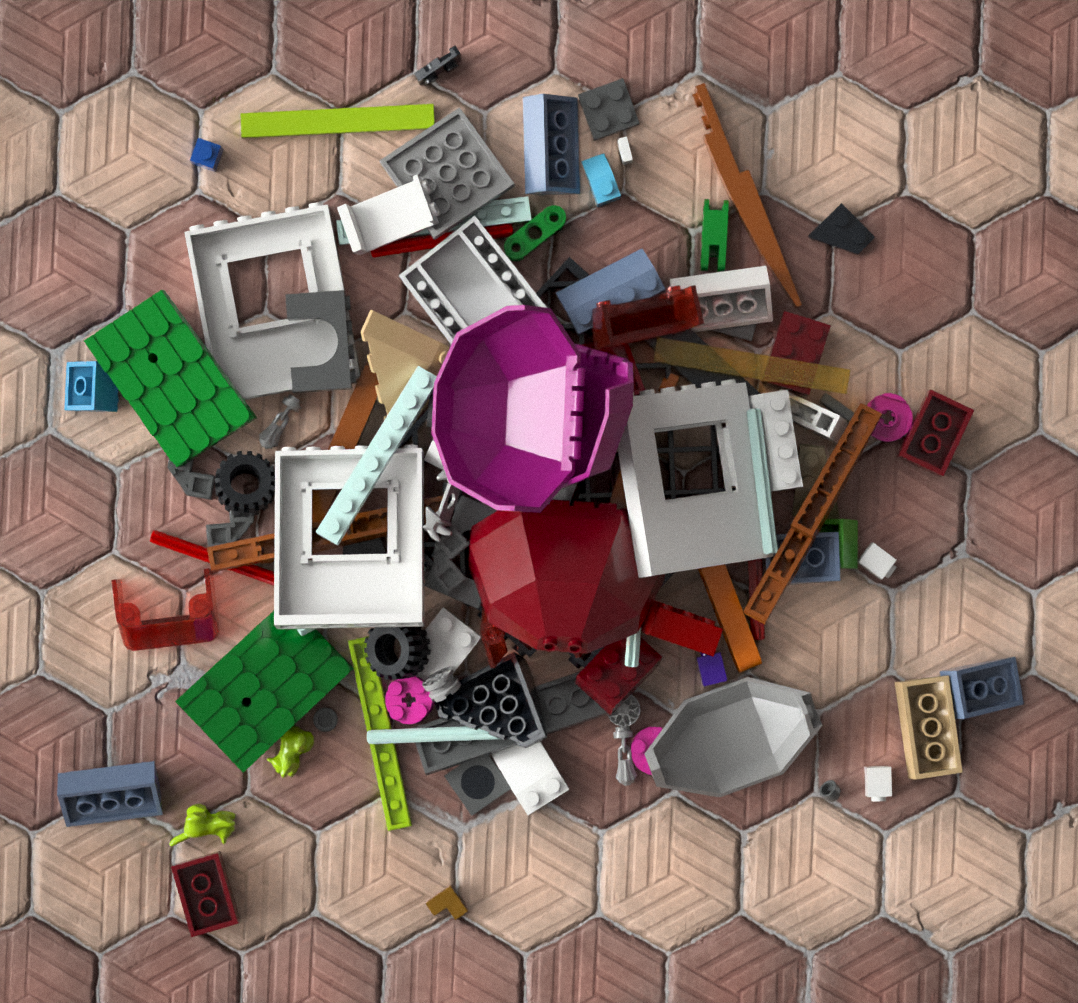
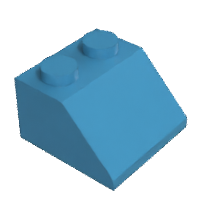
(89, 388)

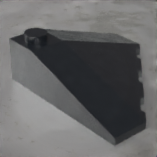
(499, 702)

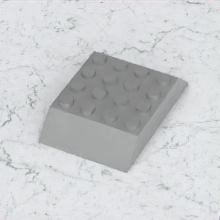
(466, 280)

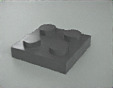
(608, 109)

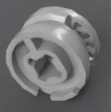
(441, 684)
(626, 713)

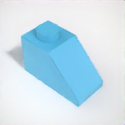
(601, 180)

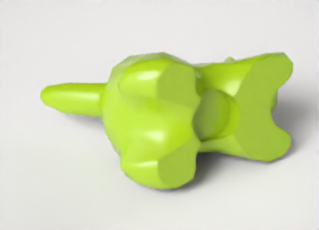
(293, 744)
(202, 823)

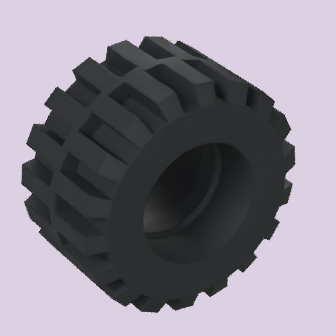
(245, 465)
(382, 655)

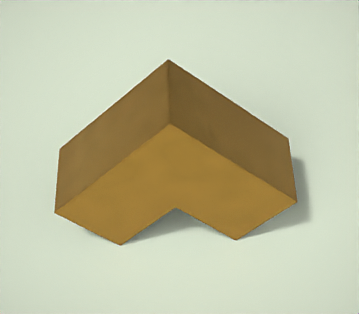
(447, 899)

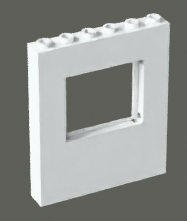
(263, 354)
(698, 528)
(352, 587)

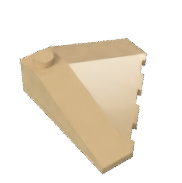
(397, 354)

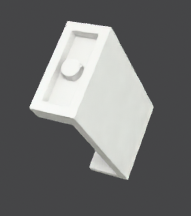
(389, 216)

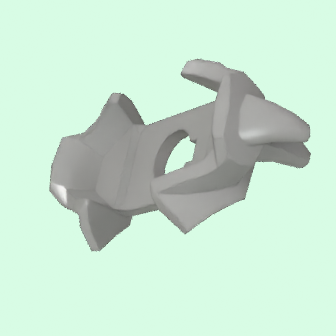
(438, 521)

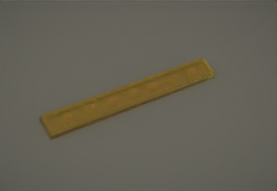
(751, 365)

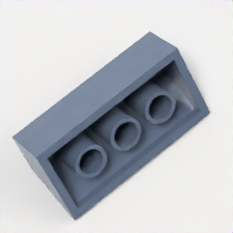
(551, 145)
(620, 282)
(109, 794)

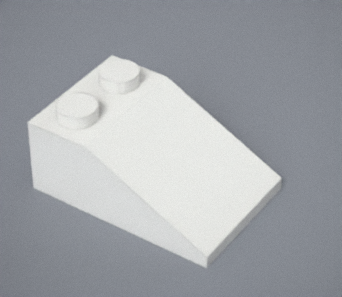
(450, 643)
(531, 775)

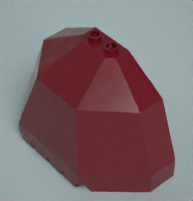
(561, 575)

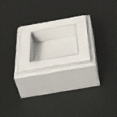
(624, 150)

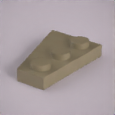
(812, 461)

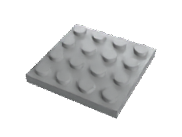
(457, 167)

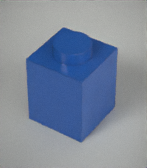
(206, 154)

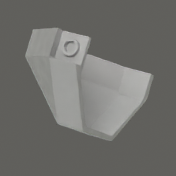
(733, 737)

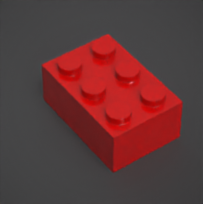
(682, 628)

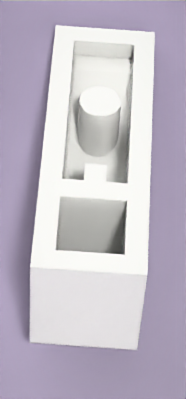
(817, 419)

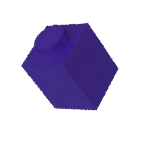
(711, 669)

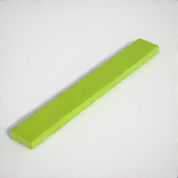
(337, 121)
(383, 755)

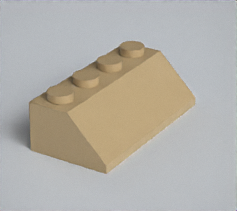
(928, 727)

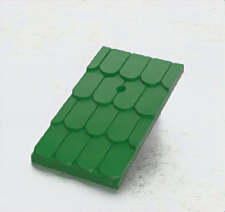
(170, 378)
(281, 677)

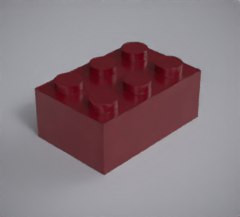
(798, 340)
(935, 433)
(610, 680)
(205, 893)

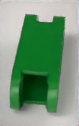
(540, 221)
(714, 235)

